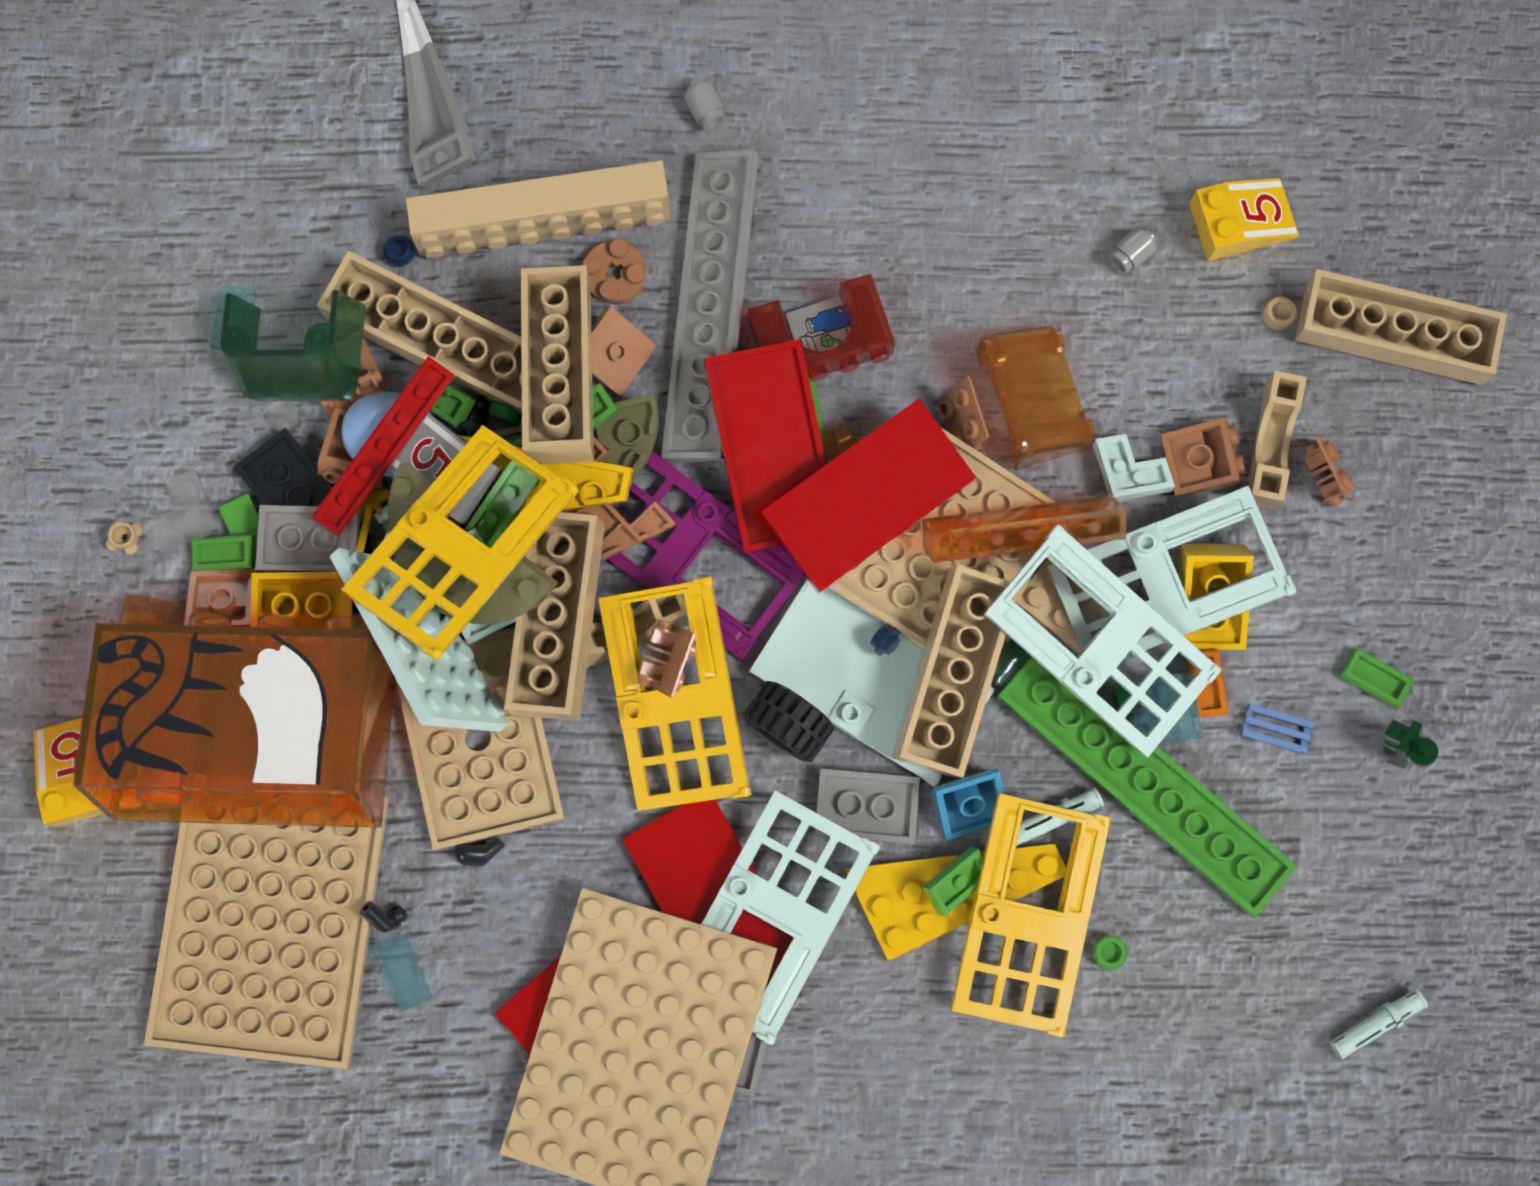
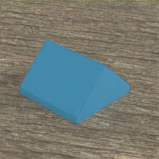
(967, 803)

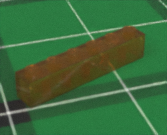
(1021, 528)

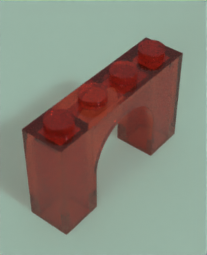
(868, 336)

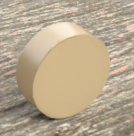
(1279, 313)

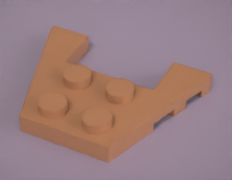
(618, 532)

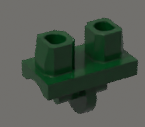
(1408, 743)

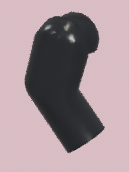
(476, 418)
(478, 855)
(383, 920)

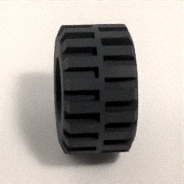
(789, 721)

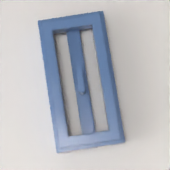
(1304, 736)

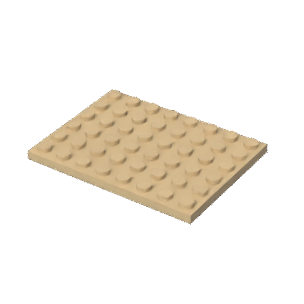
(265, 941)
(638, 1047)

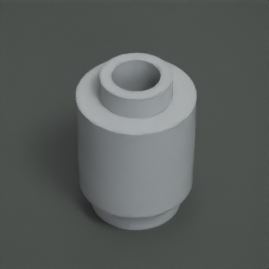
(704, 104)
(1133, 250)

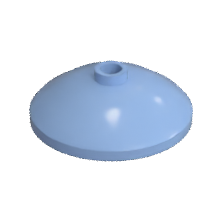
(363, 419)

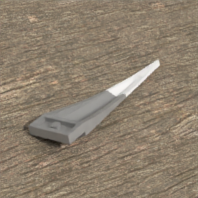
(436, 123)

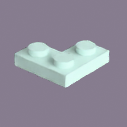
(1126, 478)

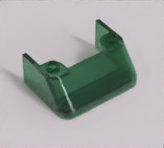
(319, 372)

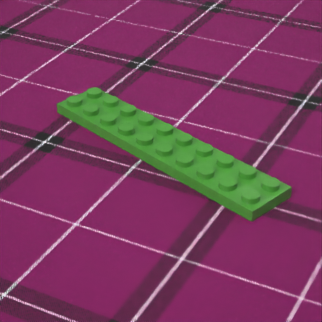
(1153, 791)

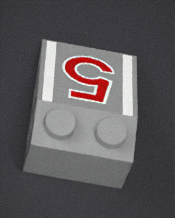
(432, 450)

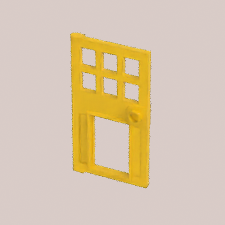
(467, 556)
(694, 701)
(1030, 923)

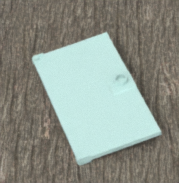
(828, 660)

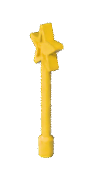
(371, 504)

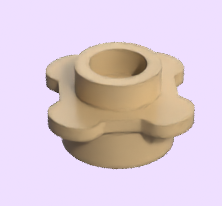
(115, 534)

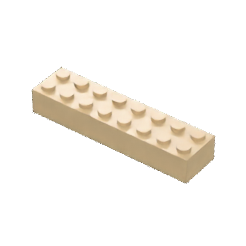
(539, 209)
(424, 325)

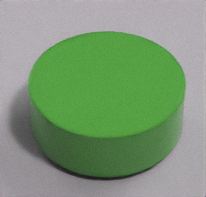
(1110, 952)

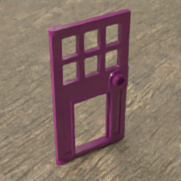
(687, 541)

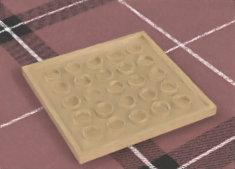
(900, 579)

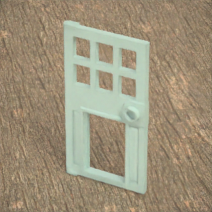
(1161, 582)
(1110, 645)
(783, 910)

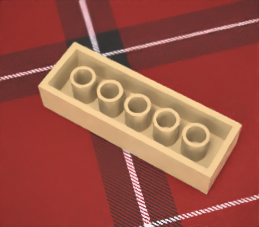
(1401, 327)
(556, 365)
(555, 636)
(953, 675)

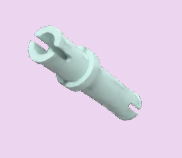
(1089, 802)
(1388, 1017)

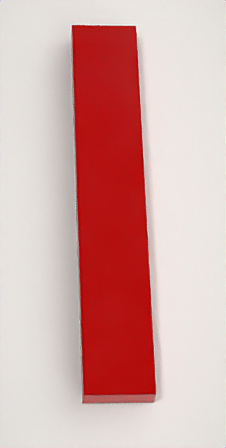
(383, 446)

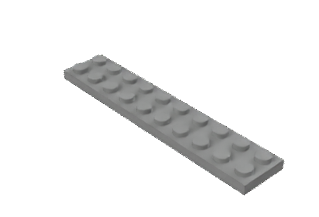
(708, 298)

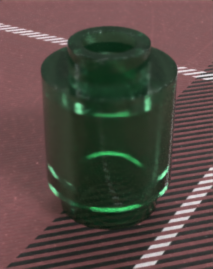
(1009, 663)

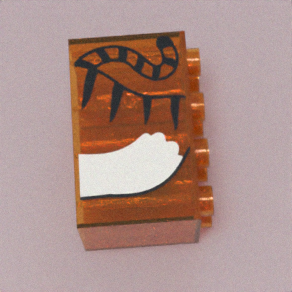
(236, 722)

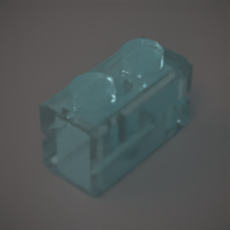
(1188, 727)

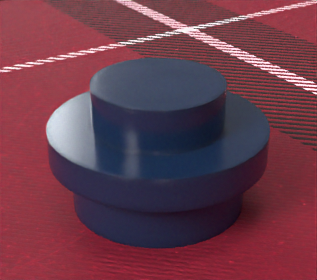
(399, 251)
(885, 640)

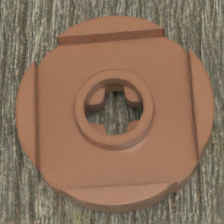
(616, 254)

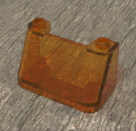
(1035, 394)

